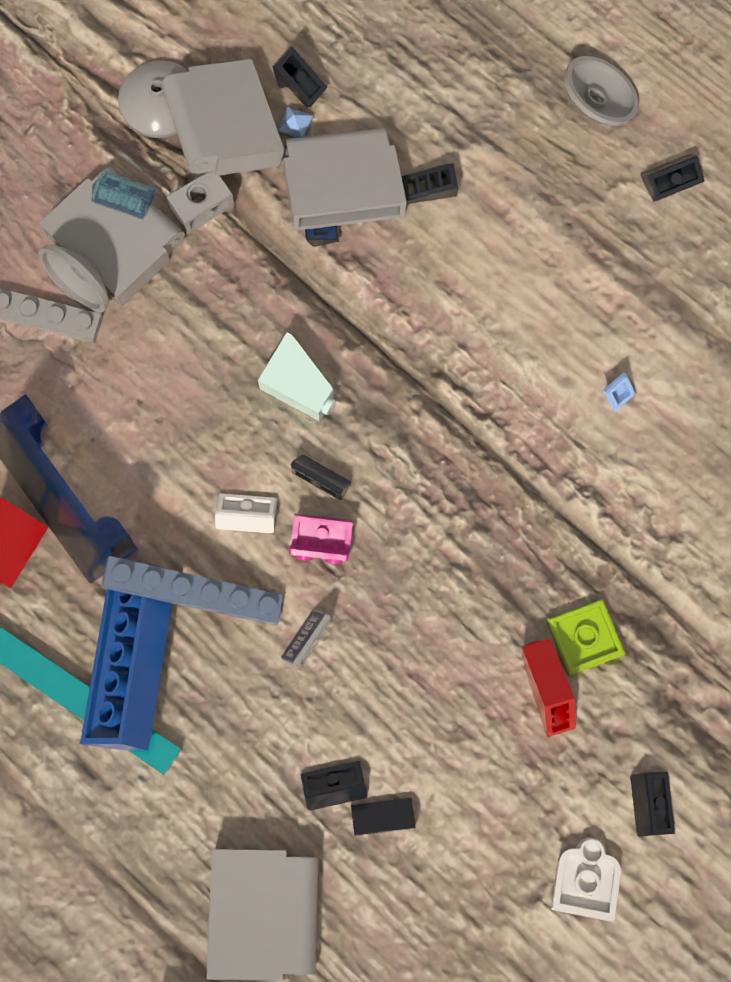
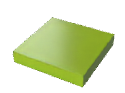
(585, 637)

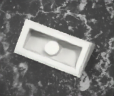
(246, 513)

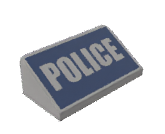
(306, 639)

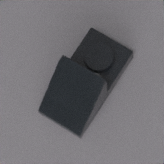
(299, 77)

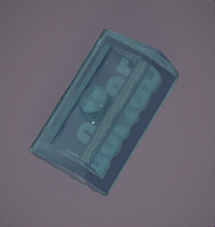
(122, 194)

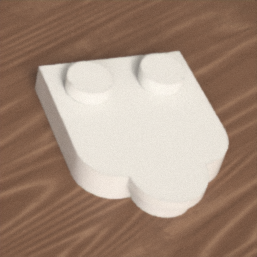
(587, 881)

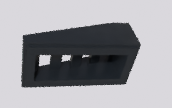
(435, 173)

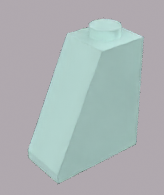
(297, 380)

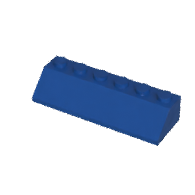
(126, 672)

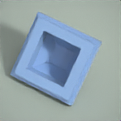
(294, 123)
(619, 392)

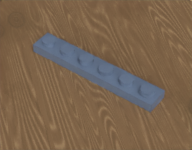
(191, 590)

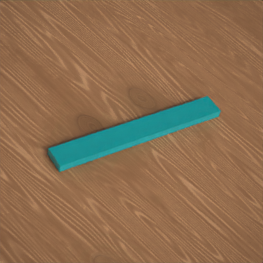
(71, 693)

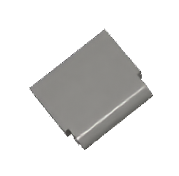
(223, 118)
(342, 179)
(122, 246)
(261, 915)

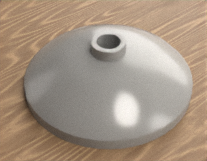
(601, 91)
(141, 106)
(75, 276)

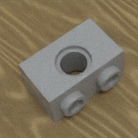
(195, 214)

